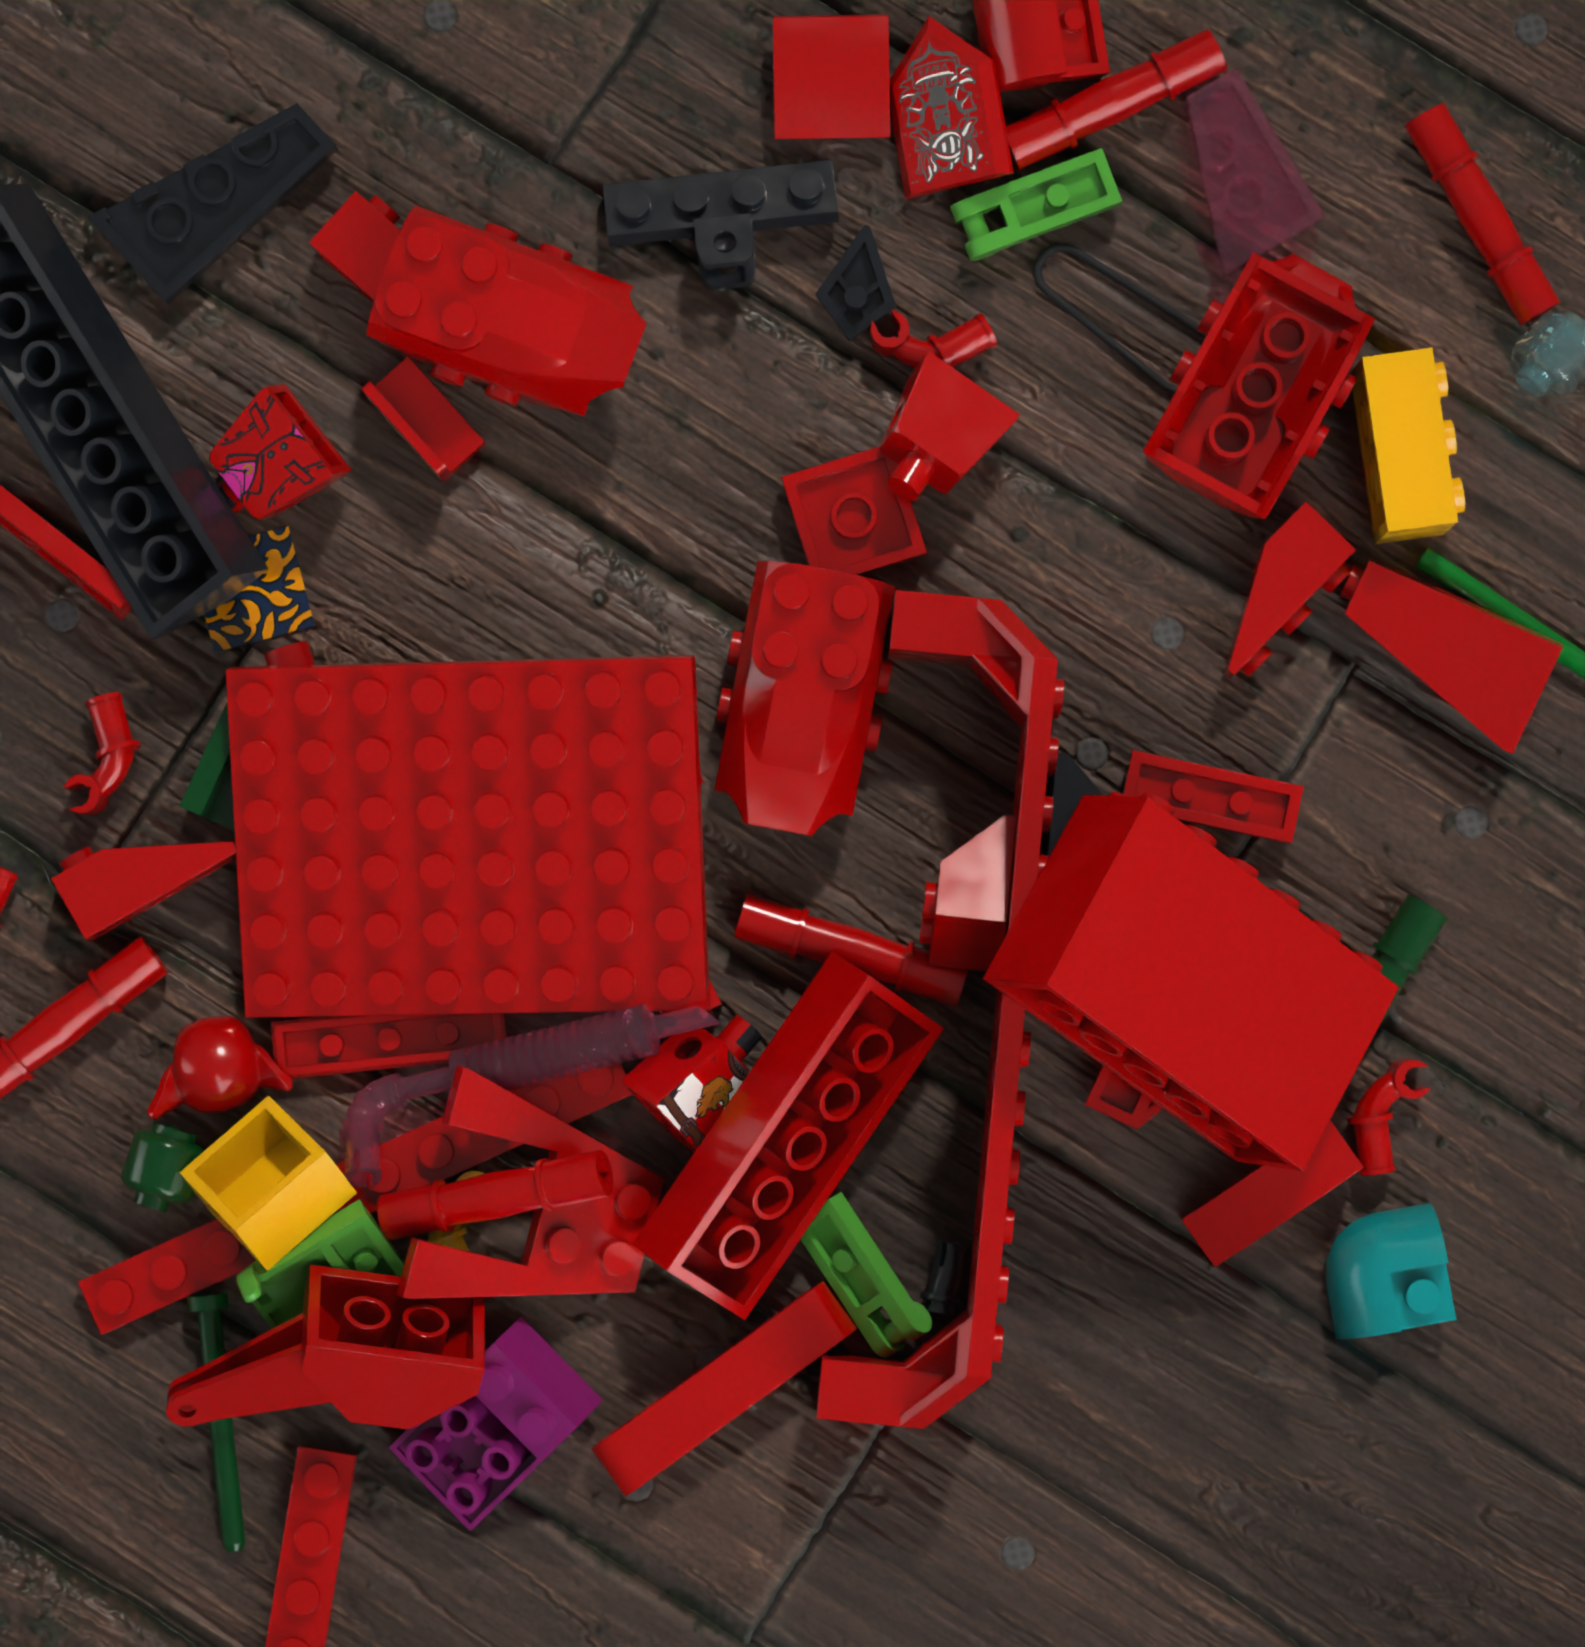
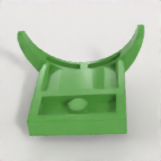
(343, 1241)

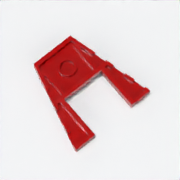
(566, 1250)

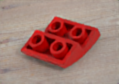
(831, 76)

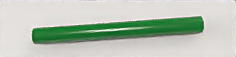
(1479, 594)

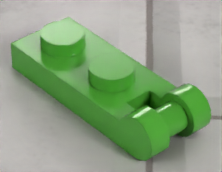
(1038, 204)
(863, 1279)

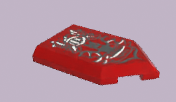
(947, 114)

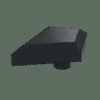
(857, 287)

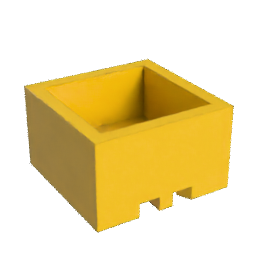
(268, 1182)

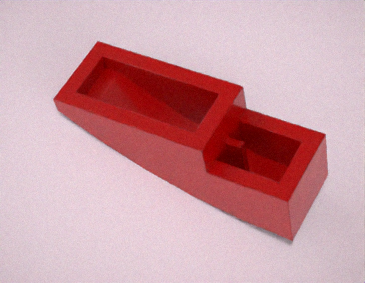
(1268, 1198)

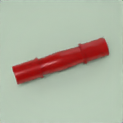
(1115, 99)
(1482, 214)
(815, 938)
(78, 1012)
(495, 1195)

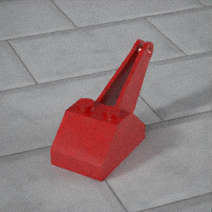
(351, 1347)

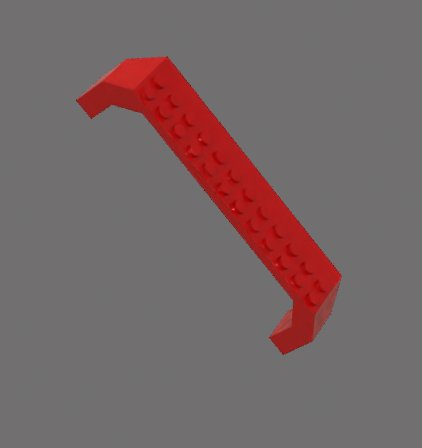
(961, 1354)

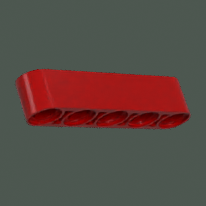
(724, 1388)

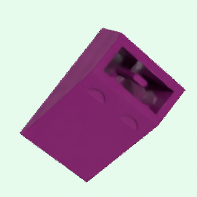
(503, 1433)

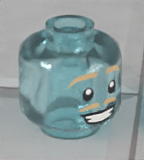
(1551, 355)

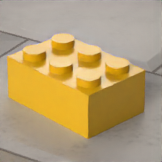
(1406, 445)

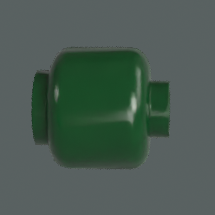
(155, 1165)

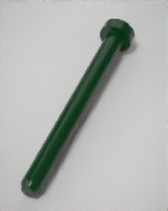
(221, 1431)

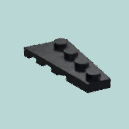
(199, 212)

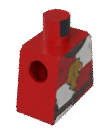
(693, 1079)

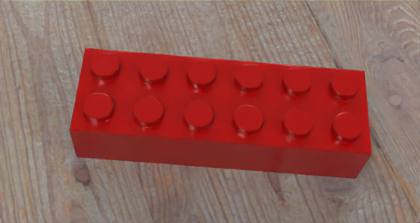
(788, 1136)

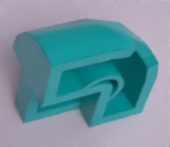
(1389, 1274)

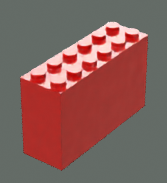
(1193, 979)

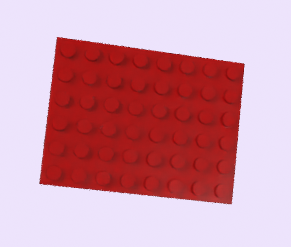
(469, 836)

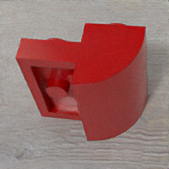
(1042, 41)

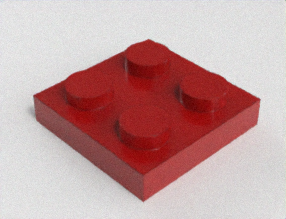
(852, 516)

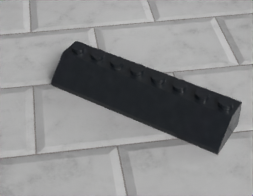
(110, 432)

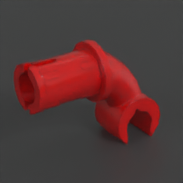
(952, 347)
(115, 753)
(1372, 1117)

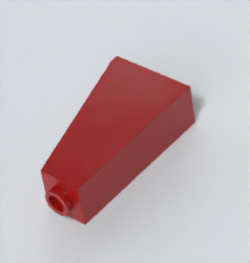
(1459, 649)

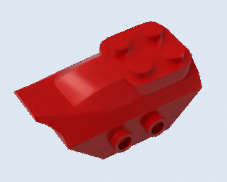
(504, 314)
(1260, 384)
(803, 695)

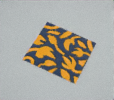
(270, 604)

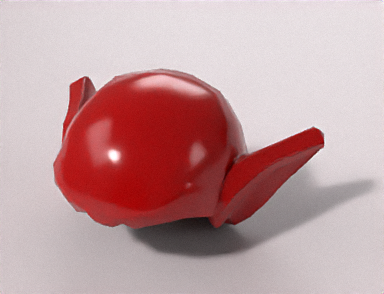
(215, 1069)

